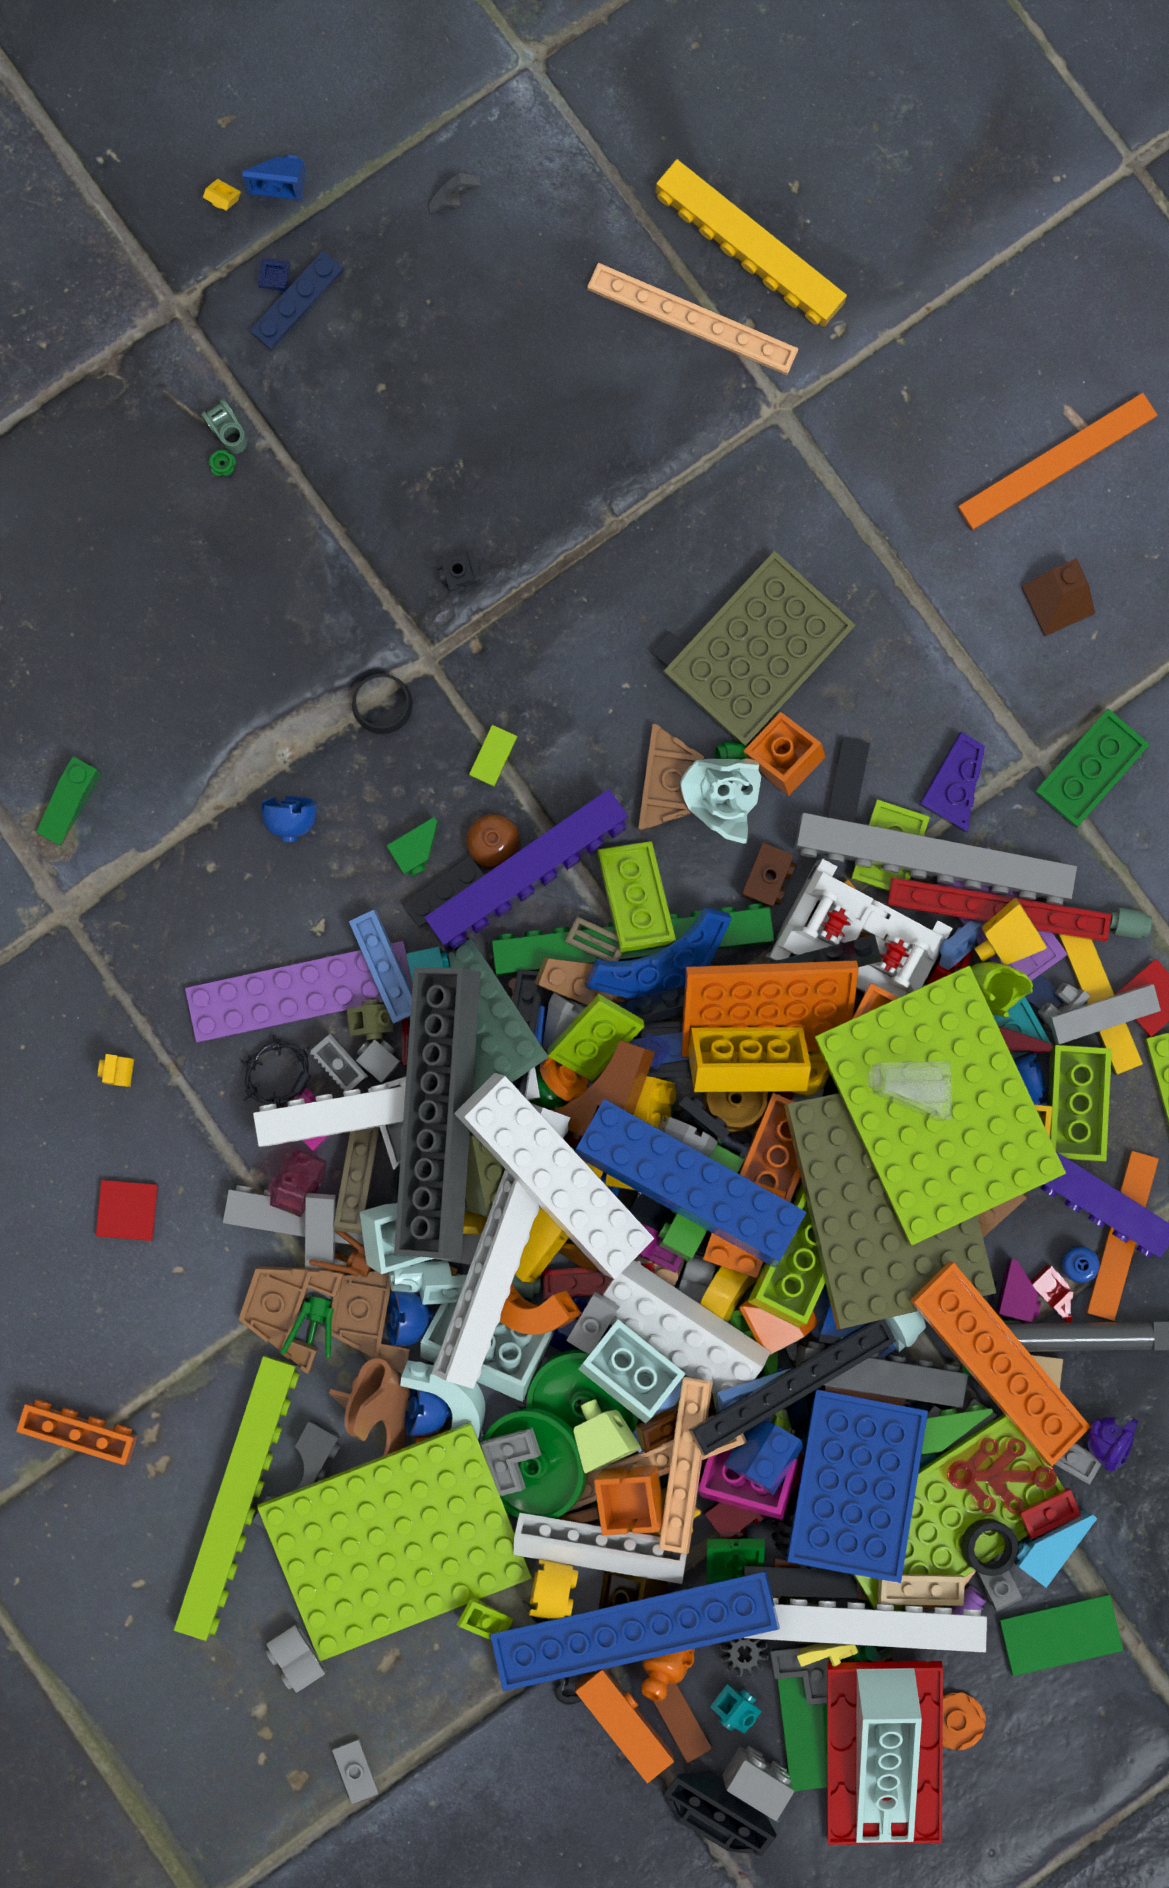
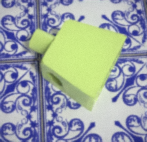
(603, 1438)

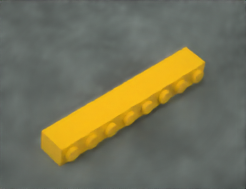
(750, 244)

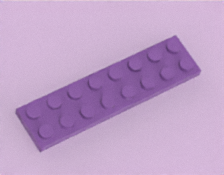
(285, 994)

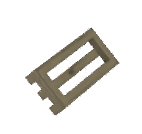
(574, 931)

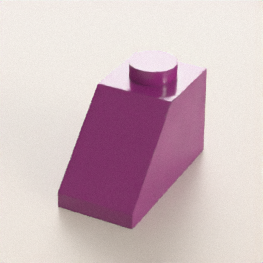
(1017, 1294)

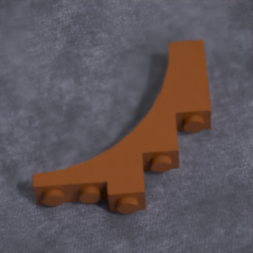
(619, 1084)

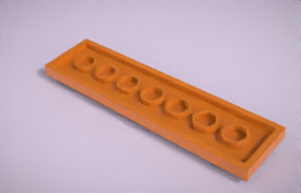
(1000, 1363)

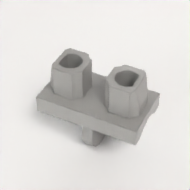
(1071, 999)

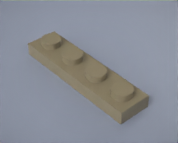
(356, 1179)

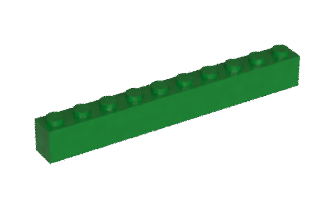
(528, 952)

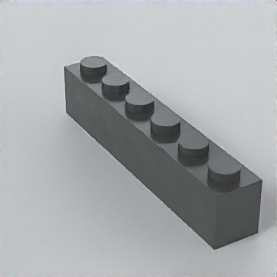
(898, 1378)

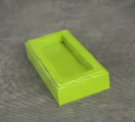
(493, 756)

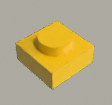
(221, 194)

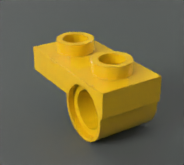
(116, 1070)

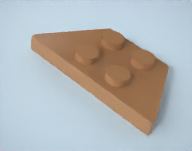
(665, 768)

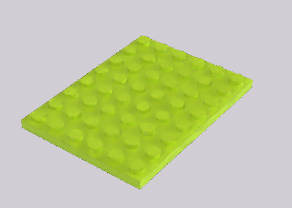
(952, 1167)
(394, 1541)

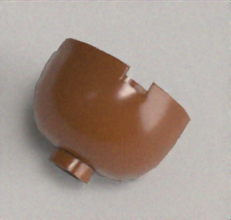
(492, 840)

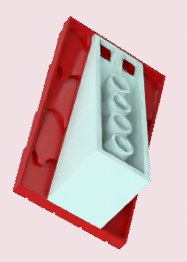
(884, 1752)

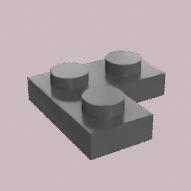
(814, 1675)

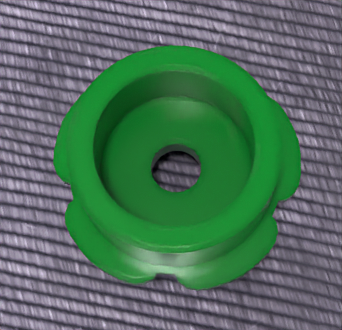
(216, 458)

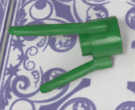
(317, 1311)

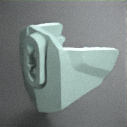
(723, 807)

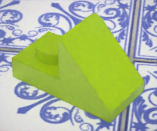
(483, 1619)

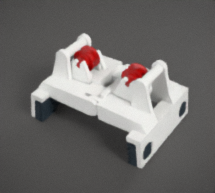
(843, 918)

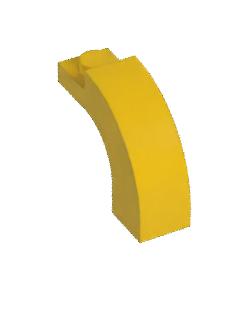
(726, 1291)

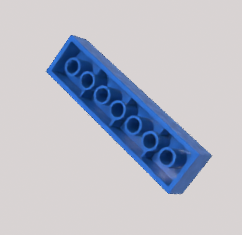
(690, 1183)

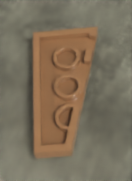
(569, 980)

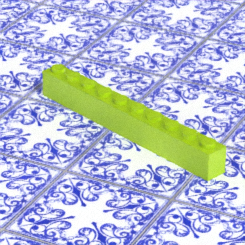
(235, 1498)

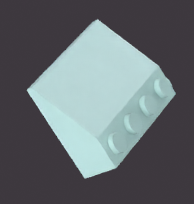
(507, 1365)

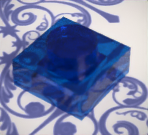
(274, 274)
(658, 1046)

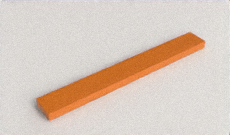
(1057, 461)

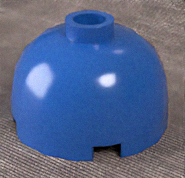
(289, 817)
(1032, 1077)
(408, 1318)
(425, 1414)

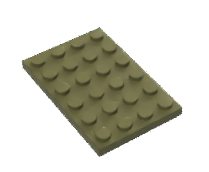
(759, 648)

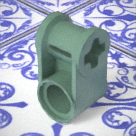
(223, 424)

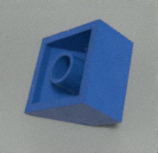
(765, 1455)

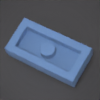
(959, 945)

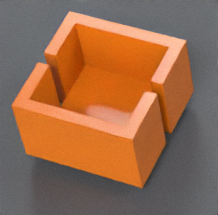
(629, 1497)

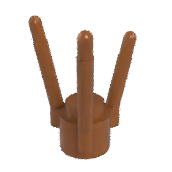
(356, 1262)

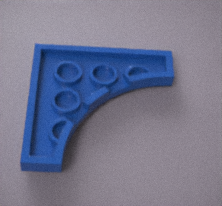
(664, 968)

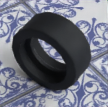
(1010, 1551)

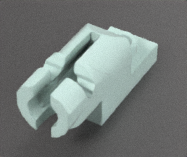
(431, 1279)

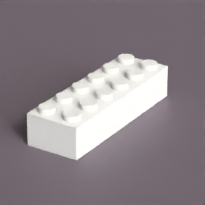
(684, 1330)

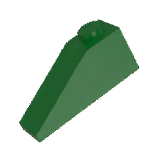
(68, 800)

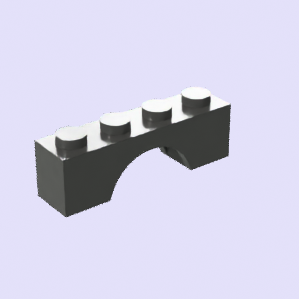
(314, 1447)

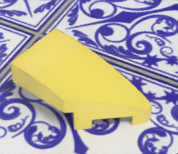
(823, 1650)

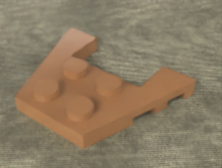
(276, 1302)
(361, 1317)

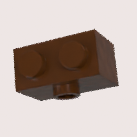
(768, 875)

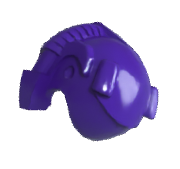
(1110, 1442)

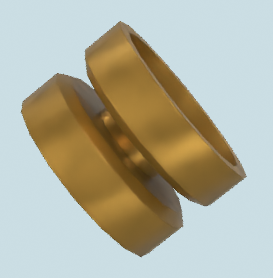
(739, 1116)

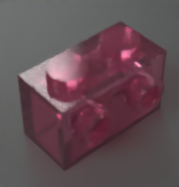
(297, 1177)

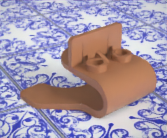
(374, 1398)

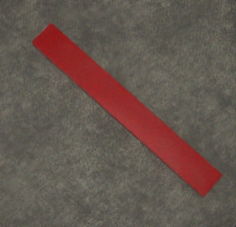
(984, 906)

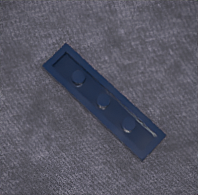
(296, 300)

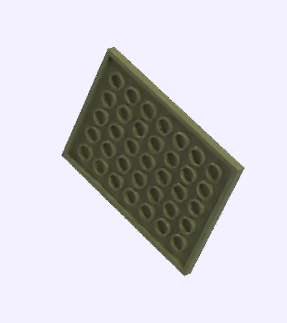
(857, 1234)

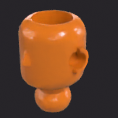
(665, 1671)

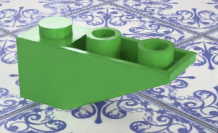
(950, 1426)

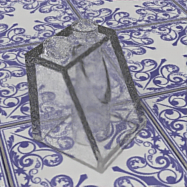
(916, 1086)

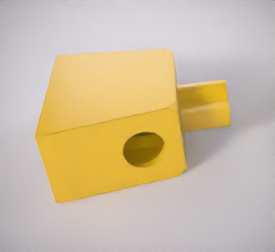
(1010, 935)

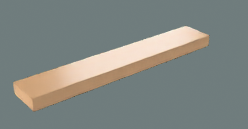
(684, 1467)

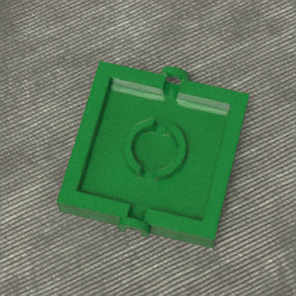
(728, 1557)

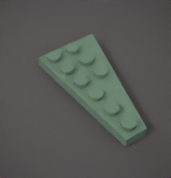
(502, 1037)

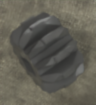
(744, 1663)

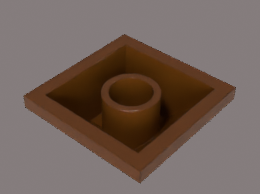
(1060, 597)

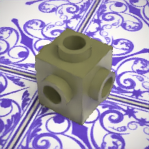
(375, 1020)

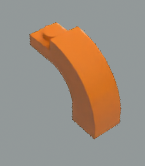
(538, 1319)

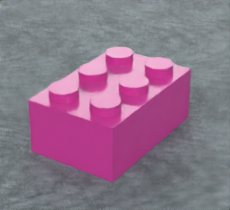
(734, 1490)

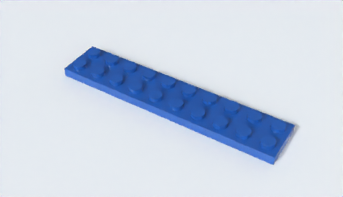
(635, 1631)

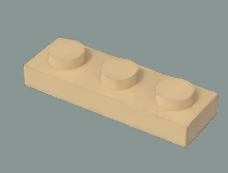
(923, 1590)

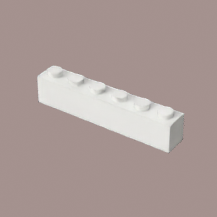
(586, 1547)

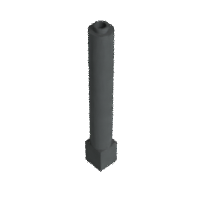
(1092, 1336)

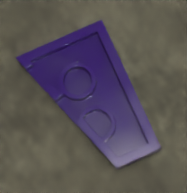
(954, 783)

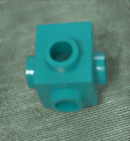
(736, 1709)

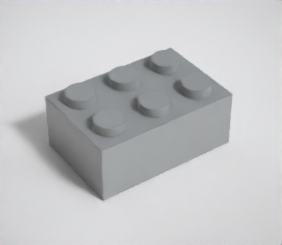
(758, 1782)

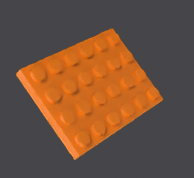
(770, 996)

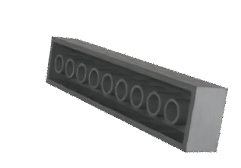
(432, 1135)

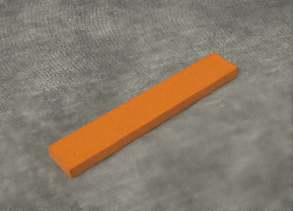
(1116, 1253)

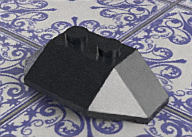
(716, 1814)

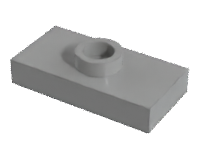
(593, 1323)
(355, 1771)

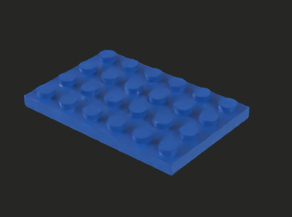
(857, 1486)

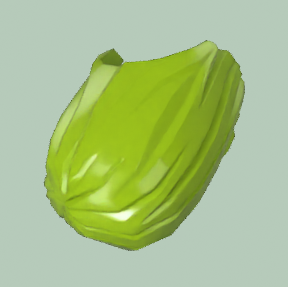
(1001, 986)

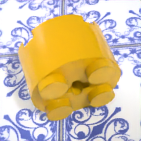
(552, 1590)

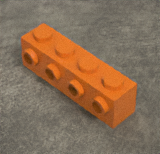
(77, 1433)

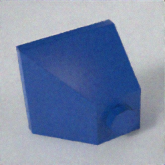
(277, 178)

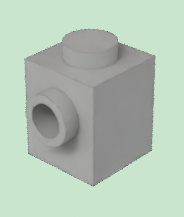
(378, 1059)

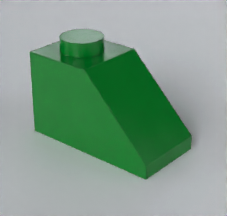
(414, 848)

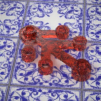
(996, 1475)

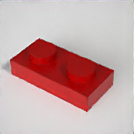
(1049, 1513)

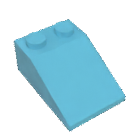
(1048, 1552)

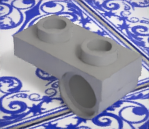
(696, 1278)
(1000, 1588)

